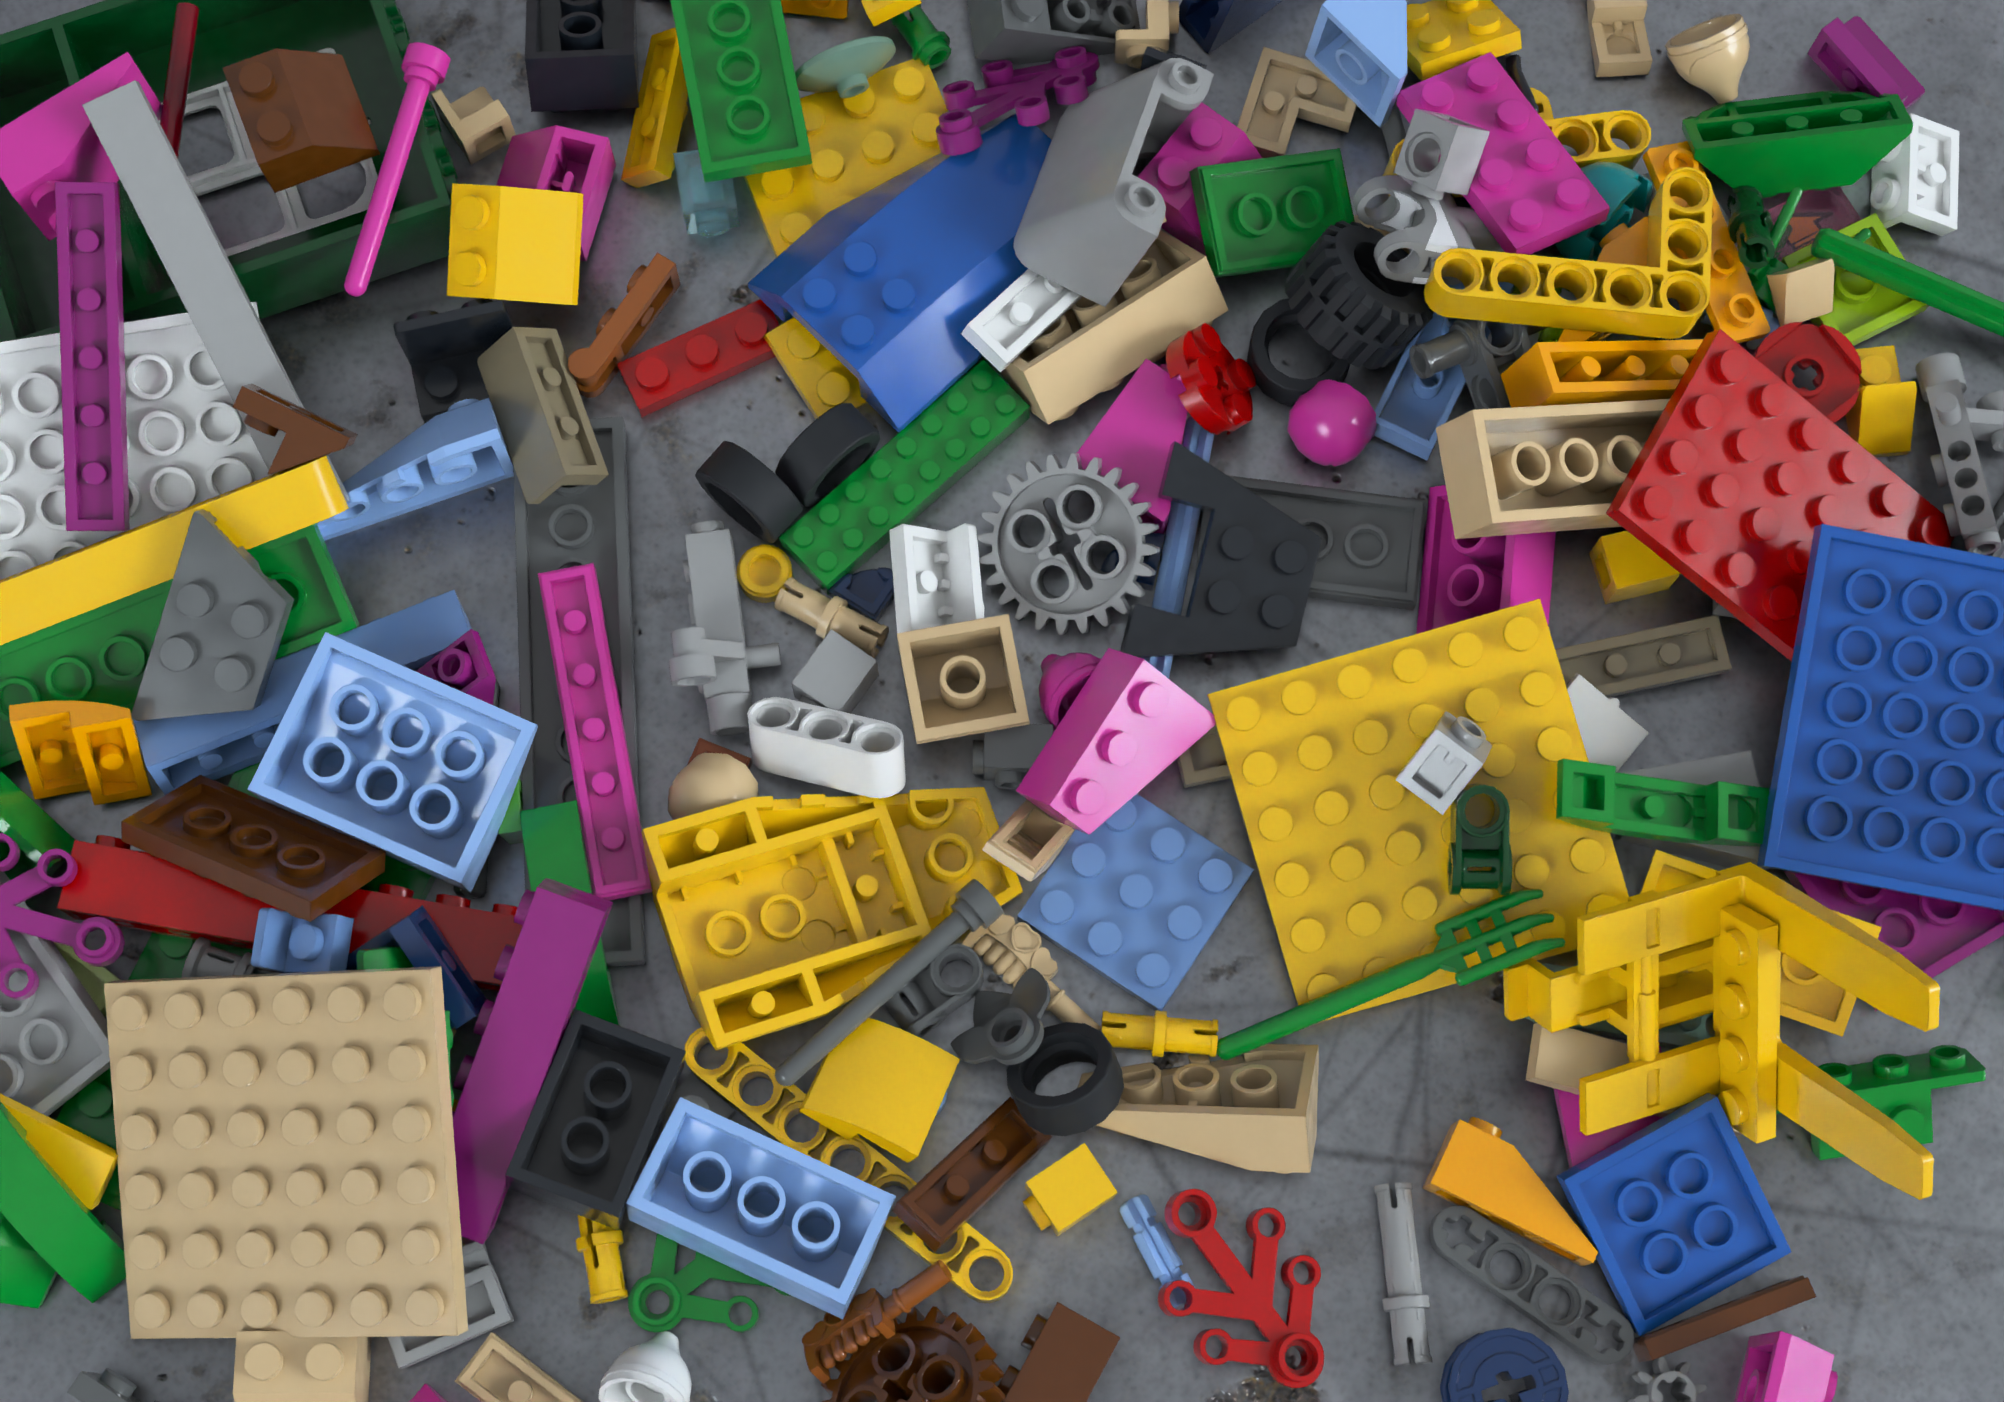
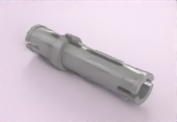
(1403, 1275)

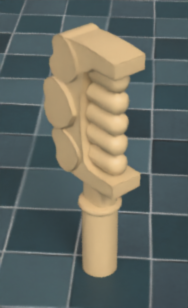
(1014, 950)

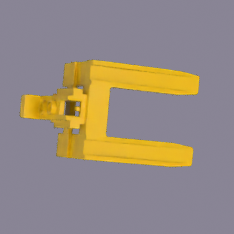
(1631, 981)

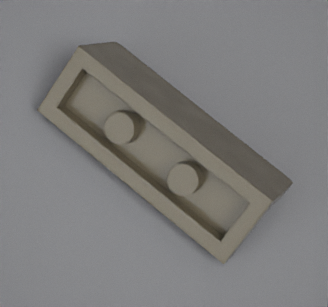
(540, 412)

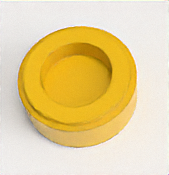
(763, 572)

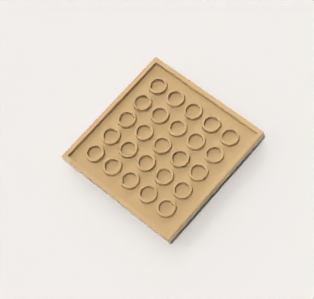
(287, 1154)

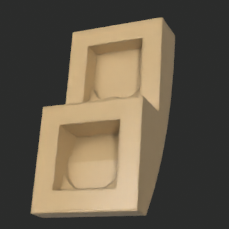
(1619, 37)

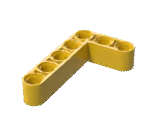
(1594, 281)

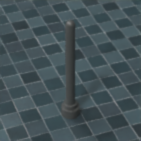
(972, 909)

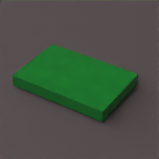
(1268, 209)

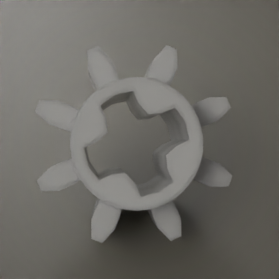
(1683, 1389)

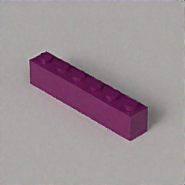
(520, 1041)

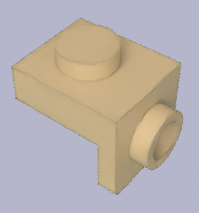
(1161, 20)

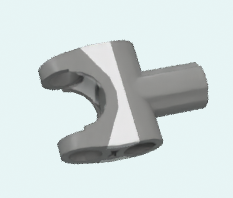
(1418, 224)

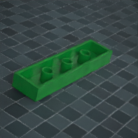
(905, 476)

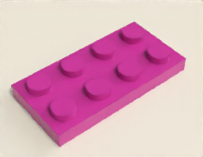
(1525, 180)

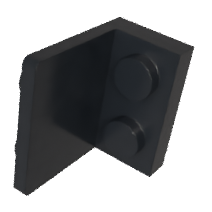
(446, 351)

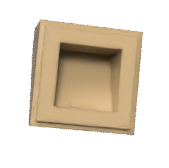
(1803, 291)

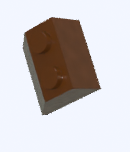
(300, 114)

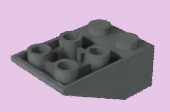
(1039, 28)

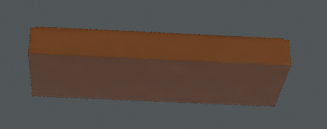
(970, 1175)
(1723, 1318)

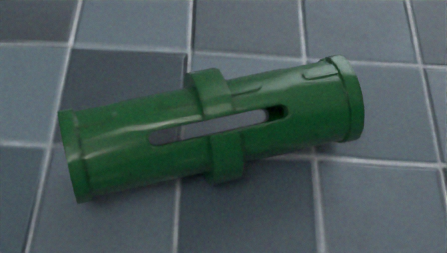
(1750, 227)

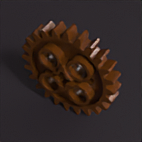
(934, 1355)

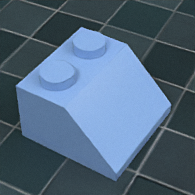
(1363, 51)

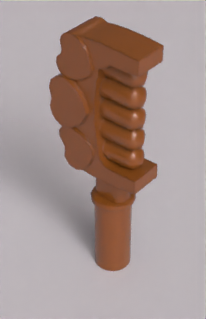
(866, 1318)

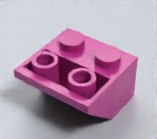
(566, 162)

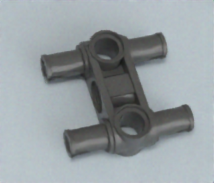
(1479, 360)

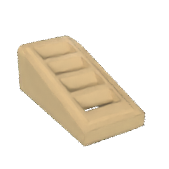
(1028, 841)

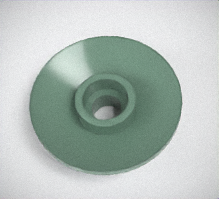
(845, 66)

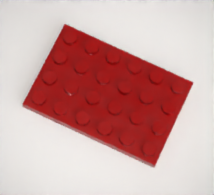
(1744, 479)

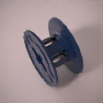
(1512, 1356)

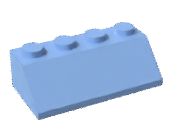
(760, 1207)

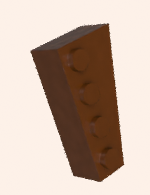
(1062, 1360)

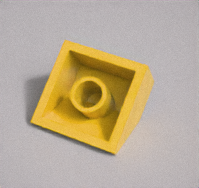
(514, 244)

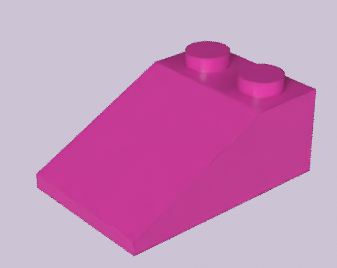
(60, 143)

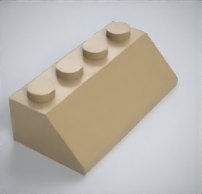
(1100, 345)

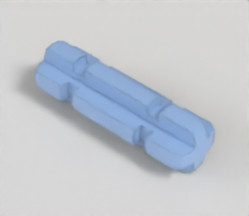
(1154, 1245)

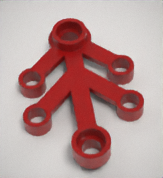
(1250, 1294)

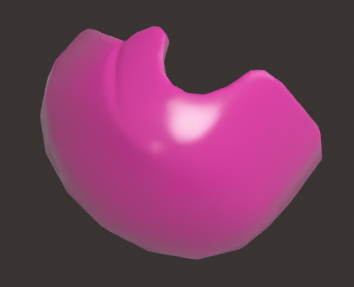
(1331, 423)

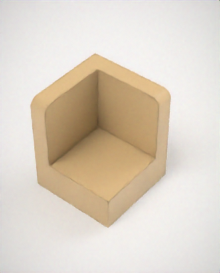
(475, 122)

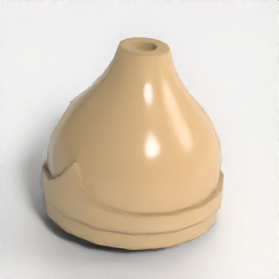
(1712, 55)

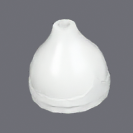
(648, 1373)

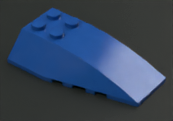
(910, 267)

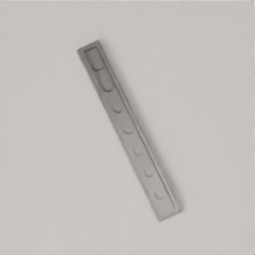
(190, 251)

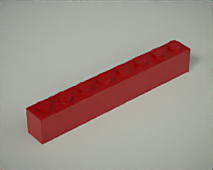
(173, 901)

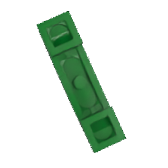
(1660, 808)
(558, 852)
(54, 1218)

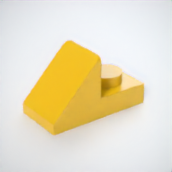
(1885, 405)

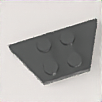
(214, 631)

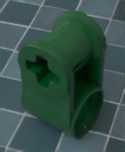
(1479, 845)

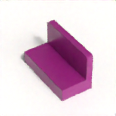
(1862, 62)

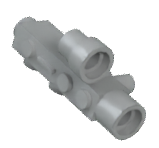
(1959, 463)
(716, 649)

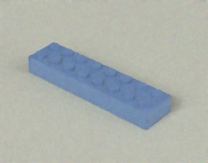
(1415, 405)

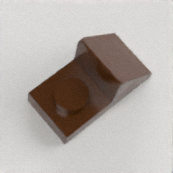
(306, 435)

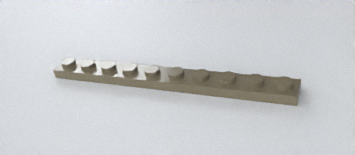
(1610, 664)

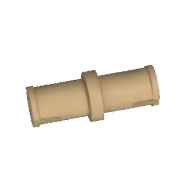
(830, 614)

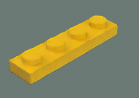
(1748, 1021)

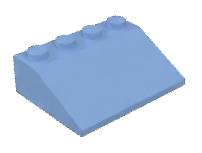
(395, 761)

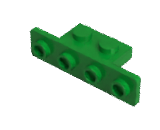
(1903, 1087)

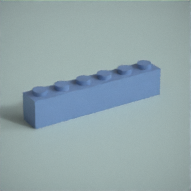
(230, 741)

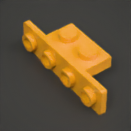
(1732, 298)

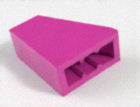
(1139, 434)

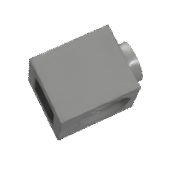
(1460, 150)

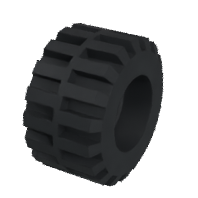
(1350, 303)

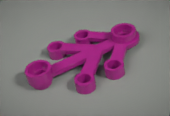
(1010, 89)
(45, 925)

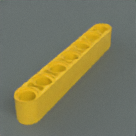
(152, 550)
(878, 1171)

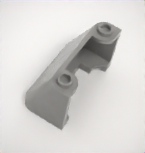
(1087, 210)

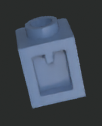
(298, 945)

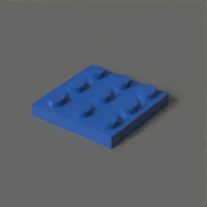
(1674, 1213)

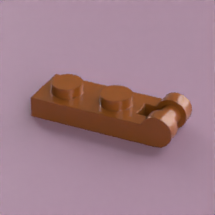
(624, 327)

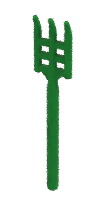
(1447, 956)

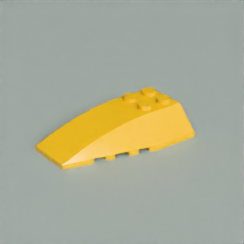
(810, 897)

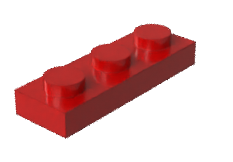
(699, 358)

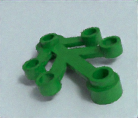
(680, 1285)

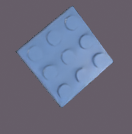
(1136, 899)

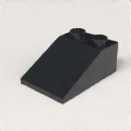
(581, 55)

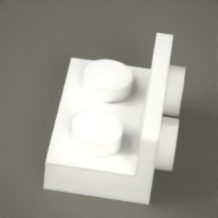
(1919, 179)

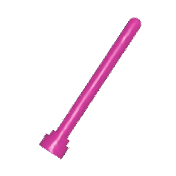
(423, 69)

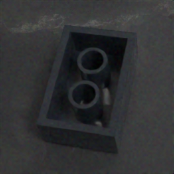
(595, 1119)

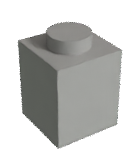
(835, 675)

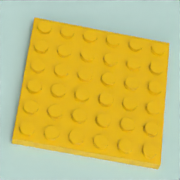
(1360, 858)

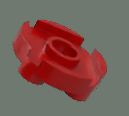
(1824, 351)
(1214, 381)

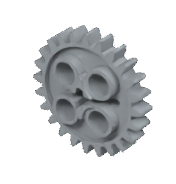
(1024, 566)

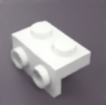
(935, 576)

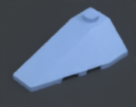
(433, 463)

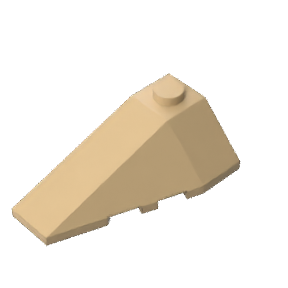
(1235, 1111)

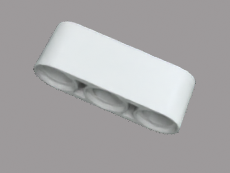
(827, 747)

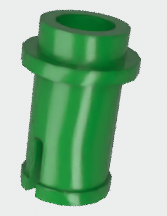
(923, 37)

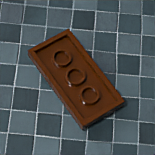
(254, 847)

